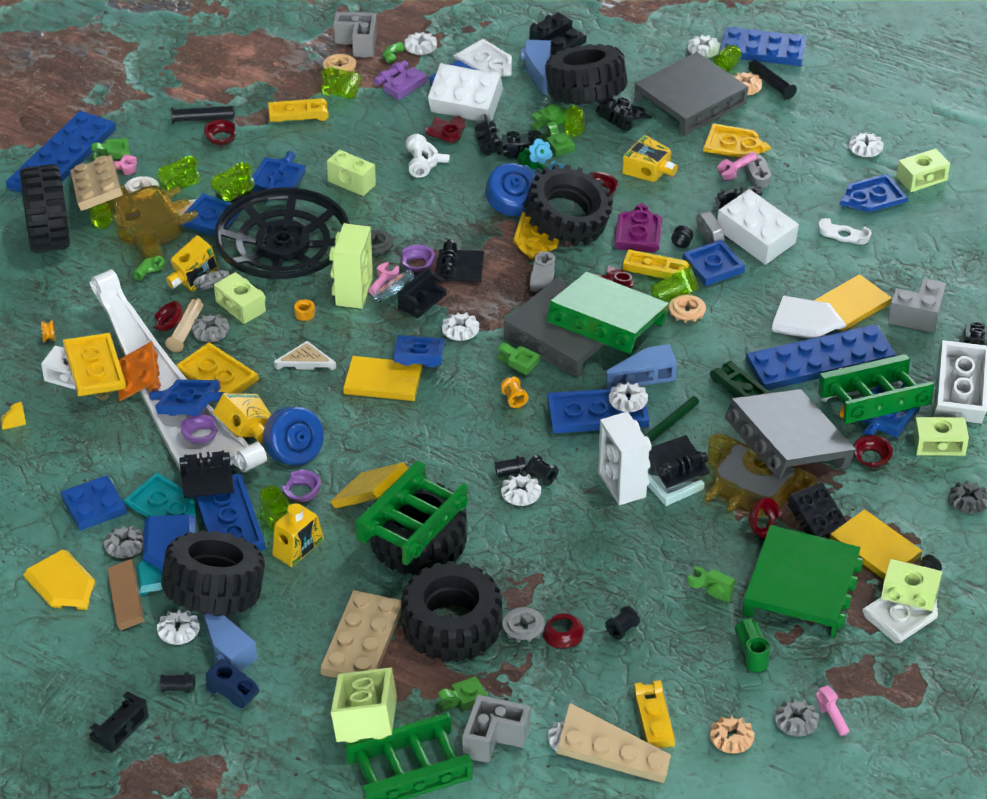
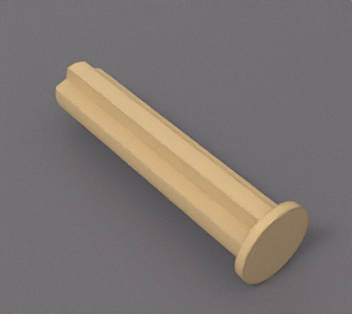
(176, 341)

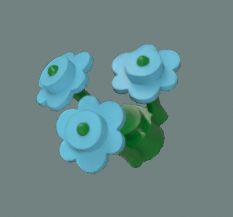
(536, 156)

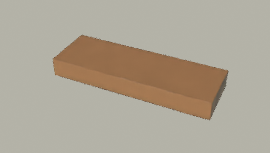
(126, 594)

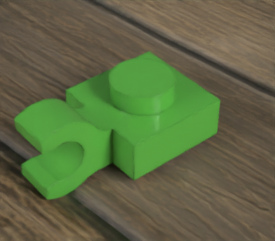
(547, 115)
(559, 142)
(113, 147)
(518, 359)
(716, 583)
(462, 694)

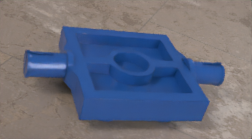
(278, 173)
(186, 397)
(891, 423)

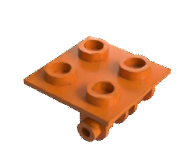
(140, 371)

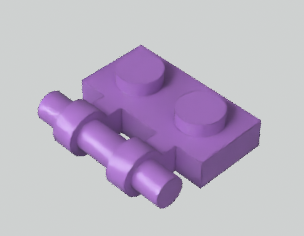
(405, 81)

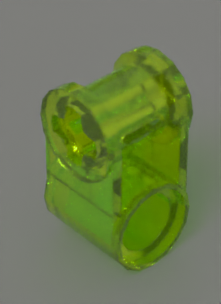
(341, 83)
(179, 174)
(233, 183)
(273, 504)

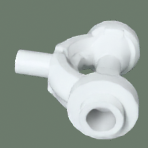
(419, 166)

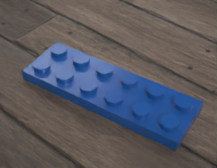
(68, 146)
(808, 358)

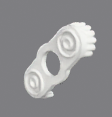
(831, 231)

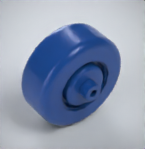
(508, 188)
(293, 435)

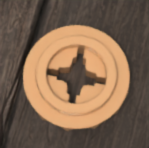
(347, 62)
(752, 81)
(679, 303)
(737, 742)

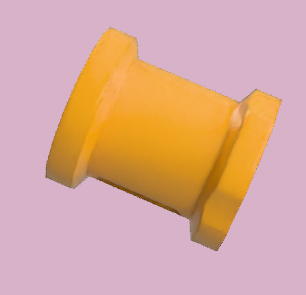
(514, 392)

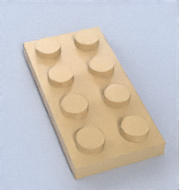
(96, 182)
(362, 634)

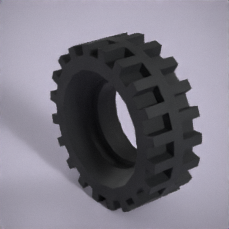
(575, 187)

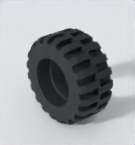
(586, 74)
(44, 208)
(442, 548)
(212, 573)
(454, 636)

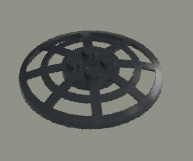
(270, 234)

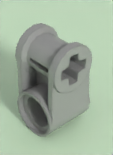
(543, 271)

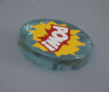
(393, 286)

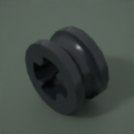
(676, 236)

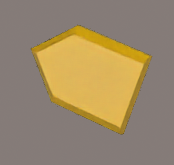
(733, 141)
(530, 241)
(61, 581)

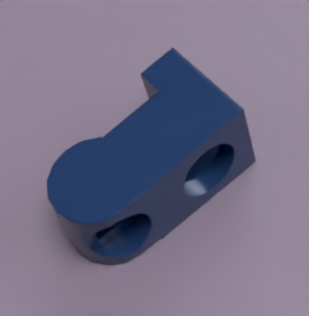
(231, 683)

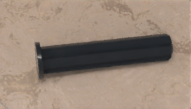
(786, 89)
(206, 113)

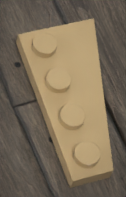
(603, 744)

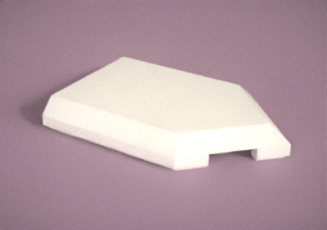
(486, 58)
(806, 318)
(897, 619)

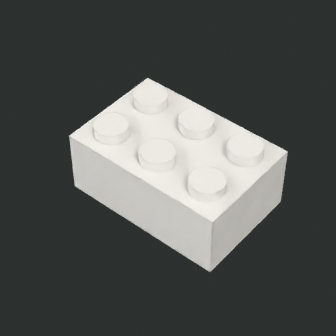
(465, 92)
(757, 226)
(961, 381)
(623, 458)

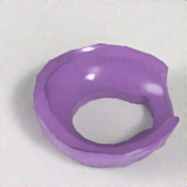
(417, 252)
(198, 422)
(302, 477)

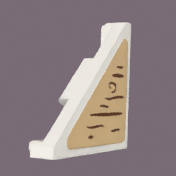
(305, 358)

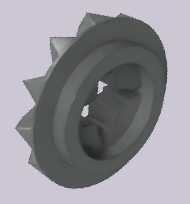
(385, 242)
(968, 504)

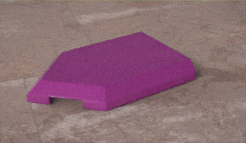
(638, 230)

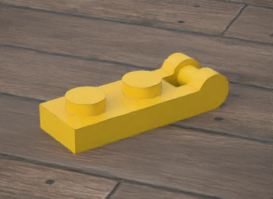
(298, 110)
(652, 264)
(654, 714)

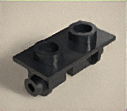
(487, 136)

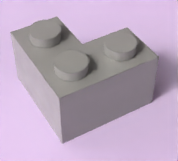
(356, 29)
(919, 309)
(495, 722)

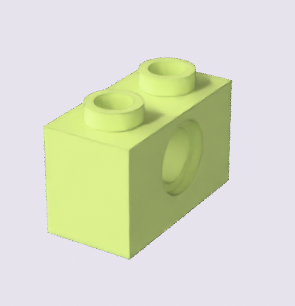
(923, 170)
(351, 172)
(240, 297)
(940, 436)
(911, 585)

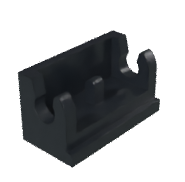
(421, 293)
(120, 723)

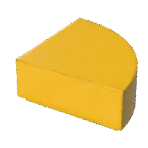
(14, 417)

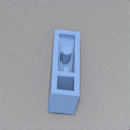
(535, 57)
(646, 367)
(229, 641)

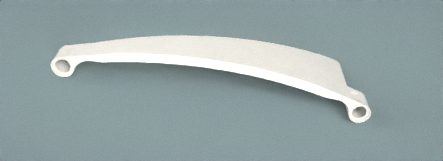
(134, 334)

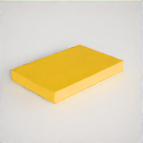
(856, 300)
(94, 364)
(215, 364)
(382, 379)
(369, 485)
(877, 542)

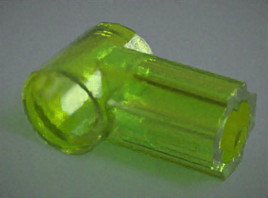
(679, 283)

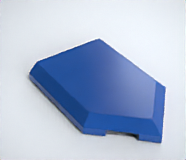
(873, 194)
(160, 532)

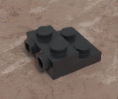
(559, 31)

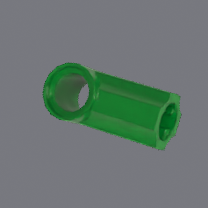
(753, 644)

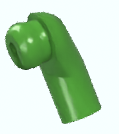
(390, 51)
(148, 265)

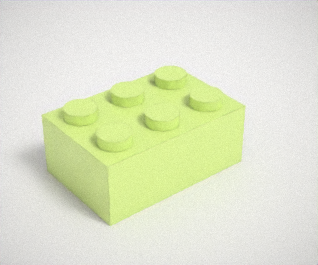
(352, 265)
(364, 705)

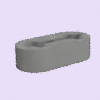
(759, 172)
(709, 227)

